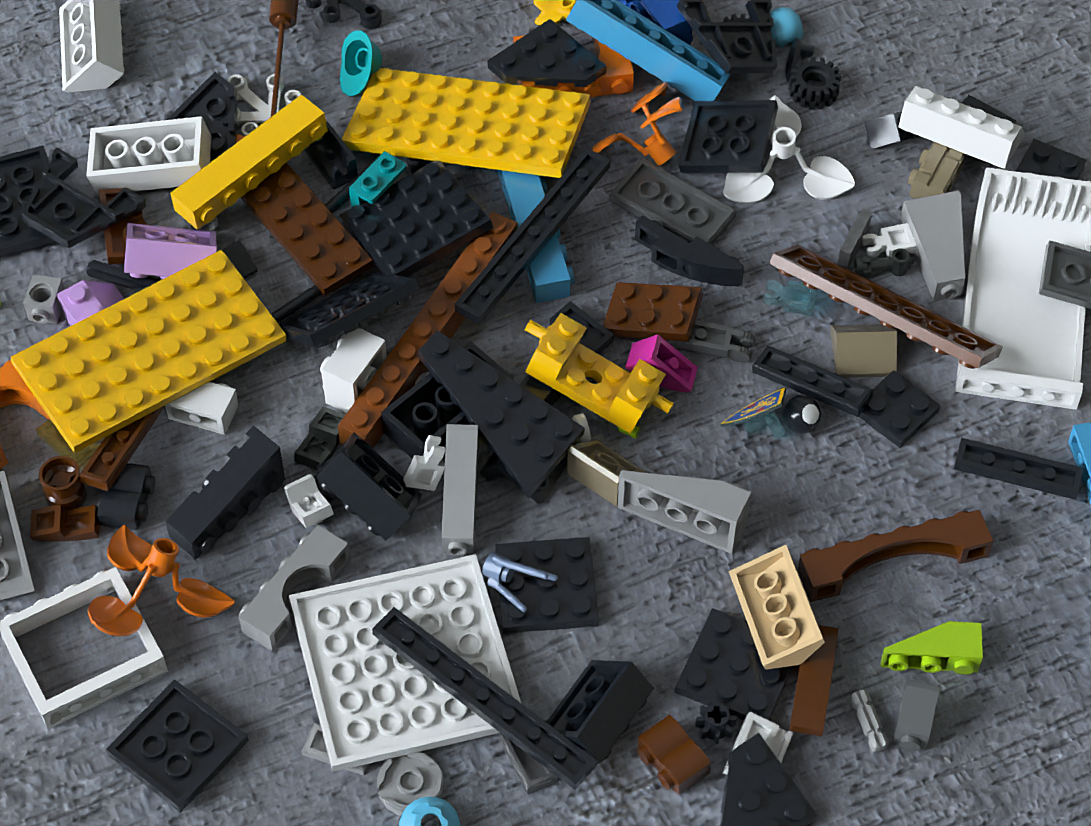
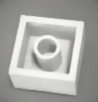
(351, 367)

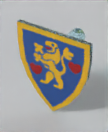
(760, 414)

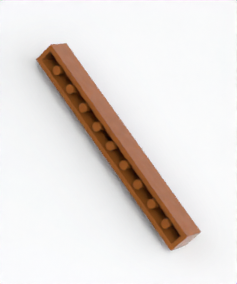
(403, 365)

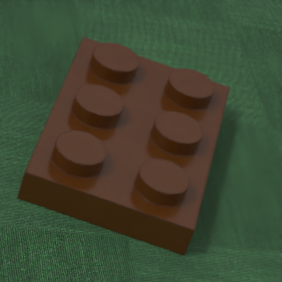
(653, 309)

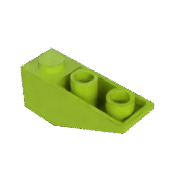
(941, 648)

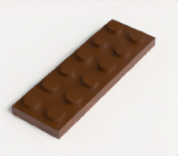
(307, 230)

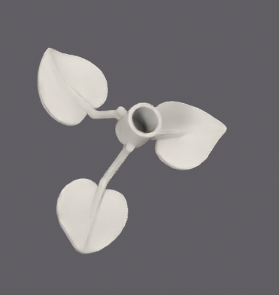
(825, 177)

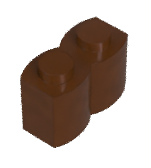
(673, 754)

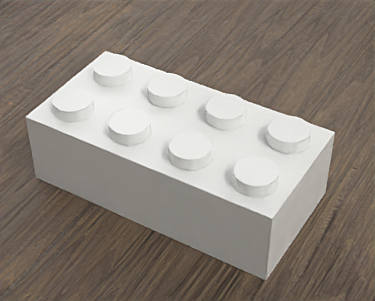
(148, 154)

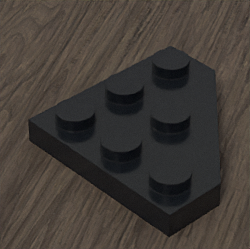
(546, 58)
(218, 107)
(761, 790)

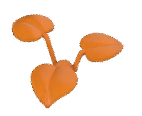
(657, 144)
(132, 553)

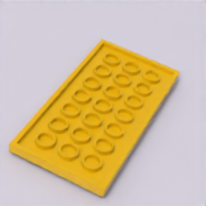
(467, 122)
(147, 350)

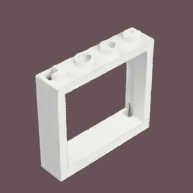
(100, 688)

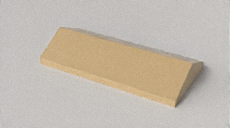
(777, 609)

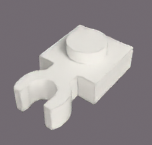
(890, 239)

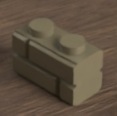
(937, 171)

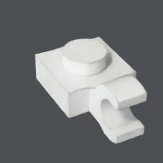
(427, 469)

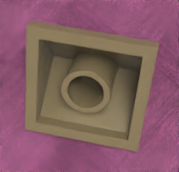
(864, 350)
(598, 468)

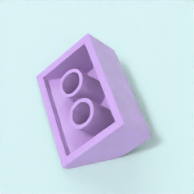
(165, 249)
(87, 299)

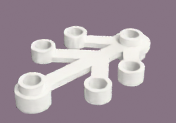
(263, 110)

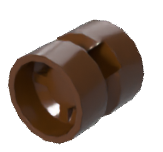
(62, 482)

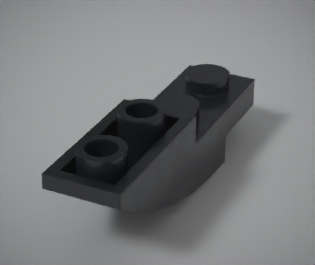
(692, 260)

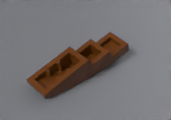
(814, 686)

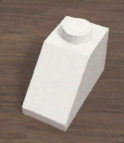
(206, 407)

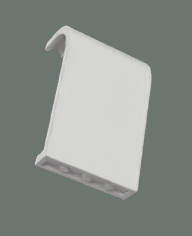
(1002, 296)

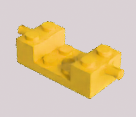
(566, 363)

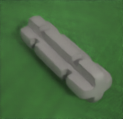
(869, 721)

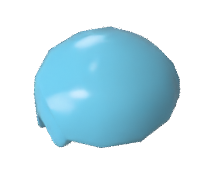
(786, 26)

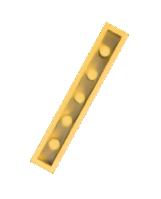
(249, 162)

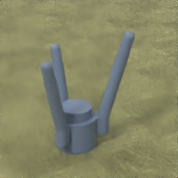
(502, 569)

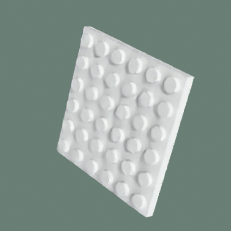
(369, 695)

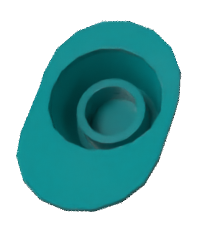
(359, 62)

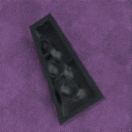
(228, 494)

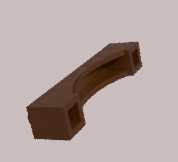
(958, 537)

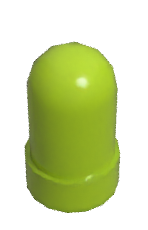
(634, 434)

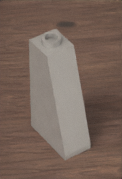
(939, 241)
(460, 489)

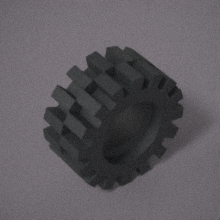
(814, 71)

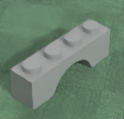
(317, 558)

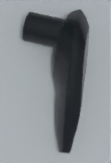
(795, 51)

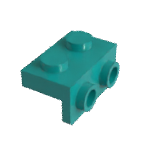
(376, 179)

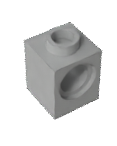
(42, 300)

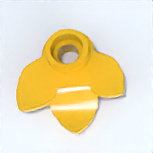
(553, 9)

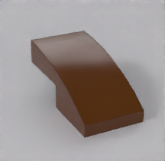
(58, 524)

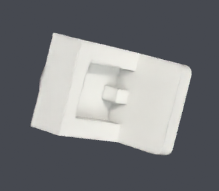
(307, 501)

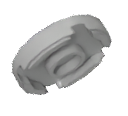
(408, 779)

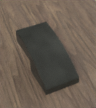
(321, 440)

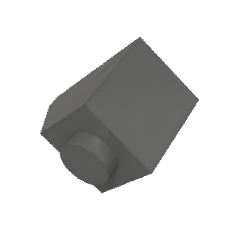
(915, 715)

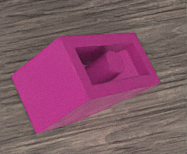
(663, 356)

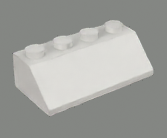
(90, 44)
(960, 127)

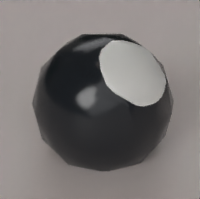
(801, 414)

